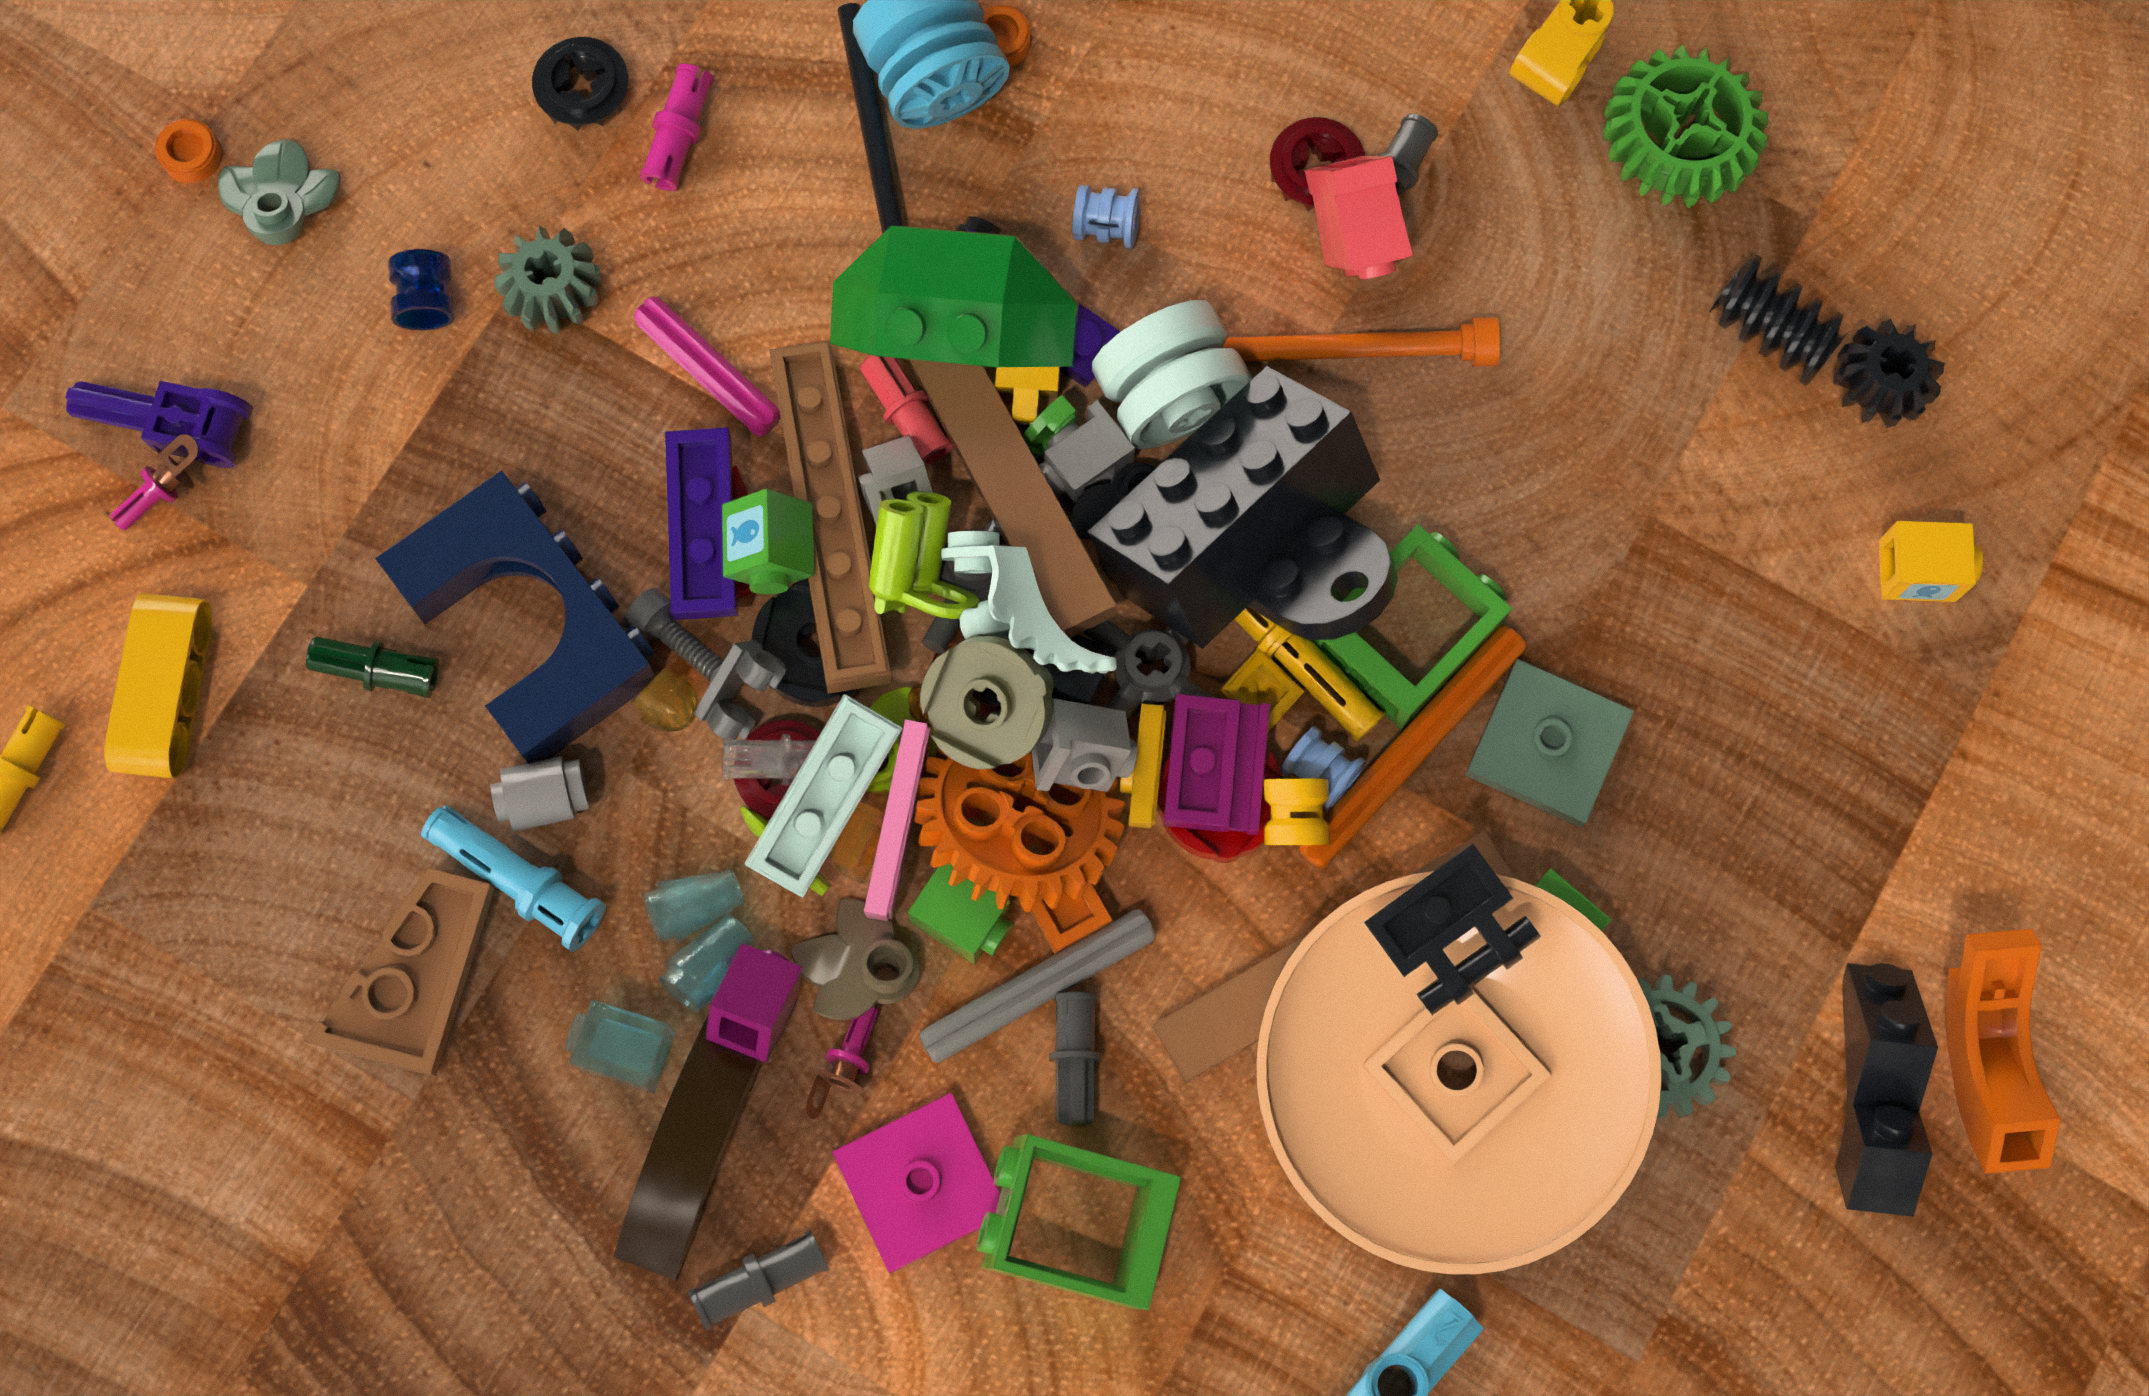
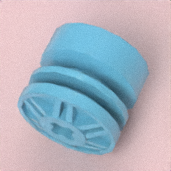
(930, 57)

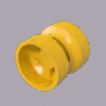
(1296, 796)

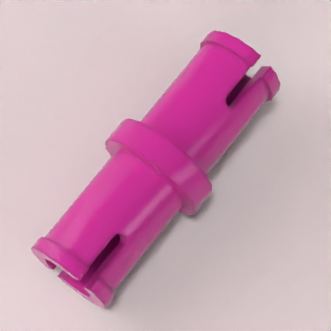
(676, 127)

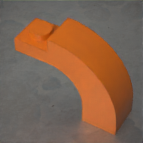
(1992, 1052)

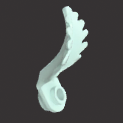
(1018, 602)

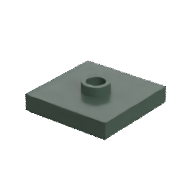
(1549, 743)

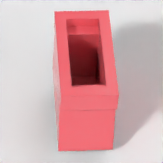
(1359, 215)

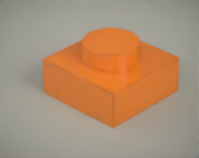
(1071, 919)

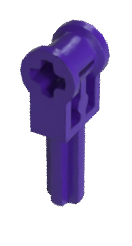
(176, 410)

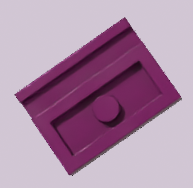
(1216, 764)

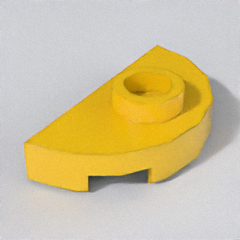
(1145, 777)

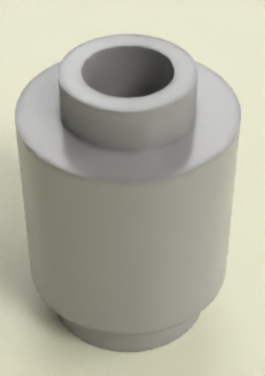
(540, 793)

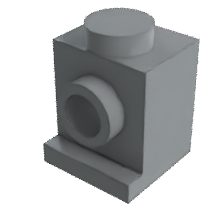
(1086, 455)
(892, 473)
(1084, 747)

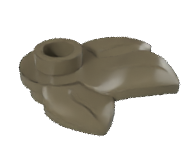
(848, 962)

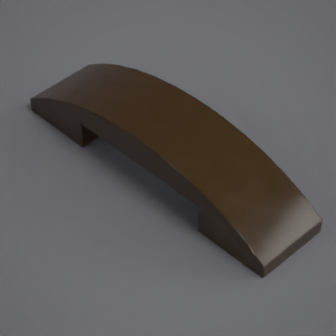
(685, 1157)

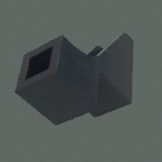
(1887, 1073)

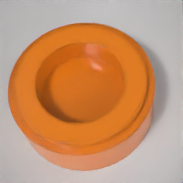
(1011, 31)
(188, 150)

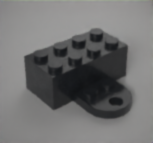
(1255, 521)

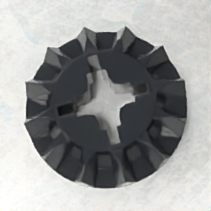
(593, 60)

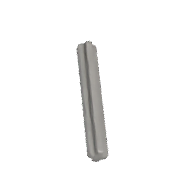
(1037, 985)

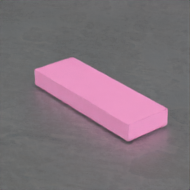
(897, 821)

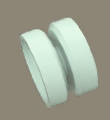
(1170, 373)

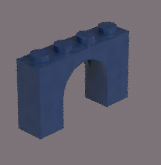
(500, 535)

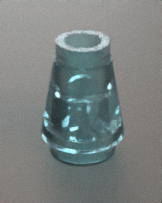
(690, 903)
(702, 964)

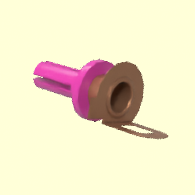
(158, 483)
(845, 1062)

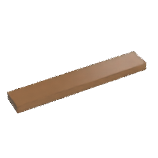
(824, 475)
(1016, 492)
(1232, 1014)

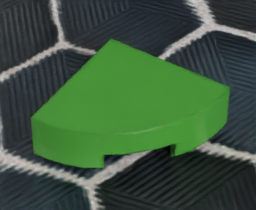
(1047, 424)

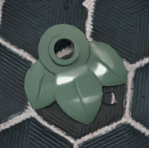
(277, 191)

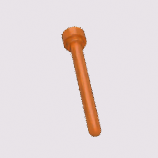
(1472, 342)

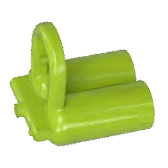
(909, 557)

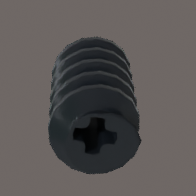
(1779, 319)

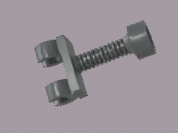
(743, 663)

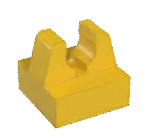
(1027, 386)

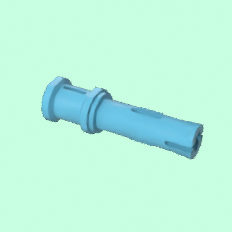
(536, 891)

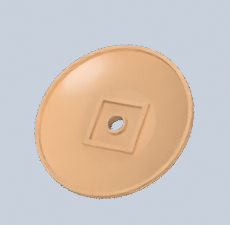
(1475, 1171)

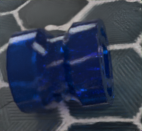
(420, 289)

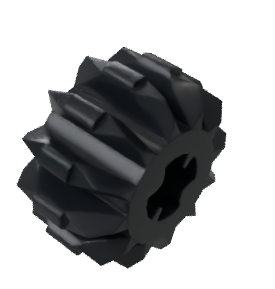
(1885, 351)

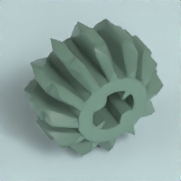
(541, 262)

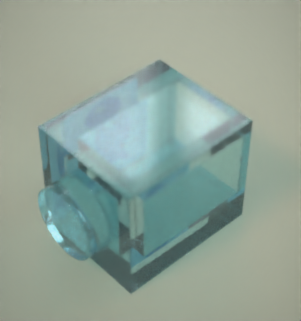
(619, 1045)

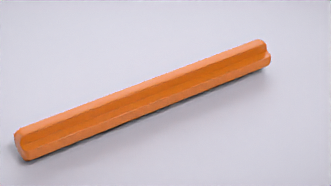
(1416, 743)

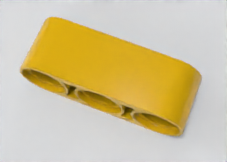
(158, 685)

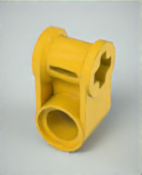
(1562, 48)

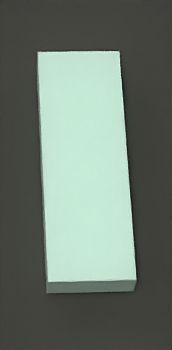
(823, 796)

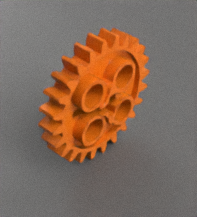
(1015, 818)

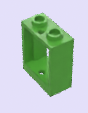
(1376, 676)
(1143, 1237)

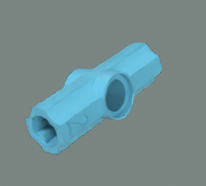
(1424, 1346)

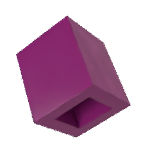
(754, 1002)

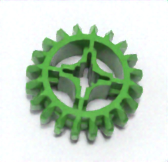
(1664, 99)

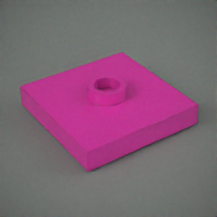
(919, 1182)

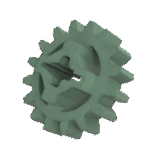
(1685, 1039)

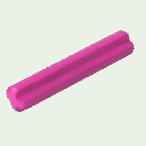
(707, 366)

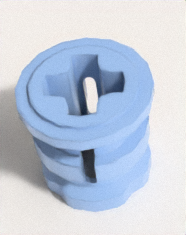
(1106, 215)
(1318, 760)

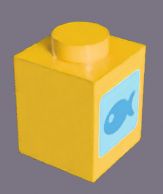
(1928, 561)

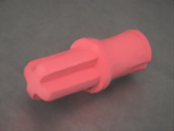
(905, 407)

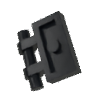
(1441, 911)

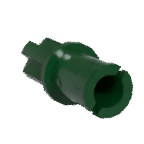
(374, 666)

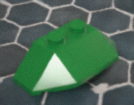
(954, 301)

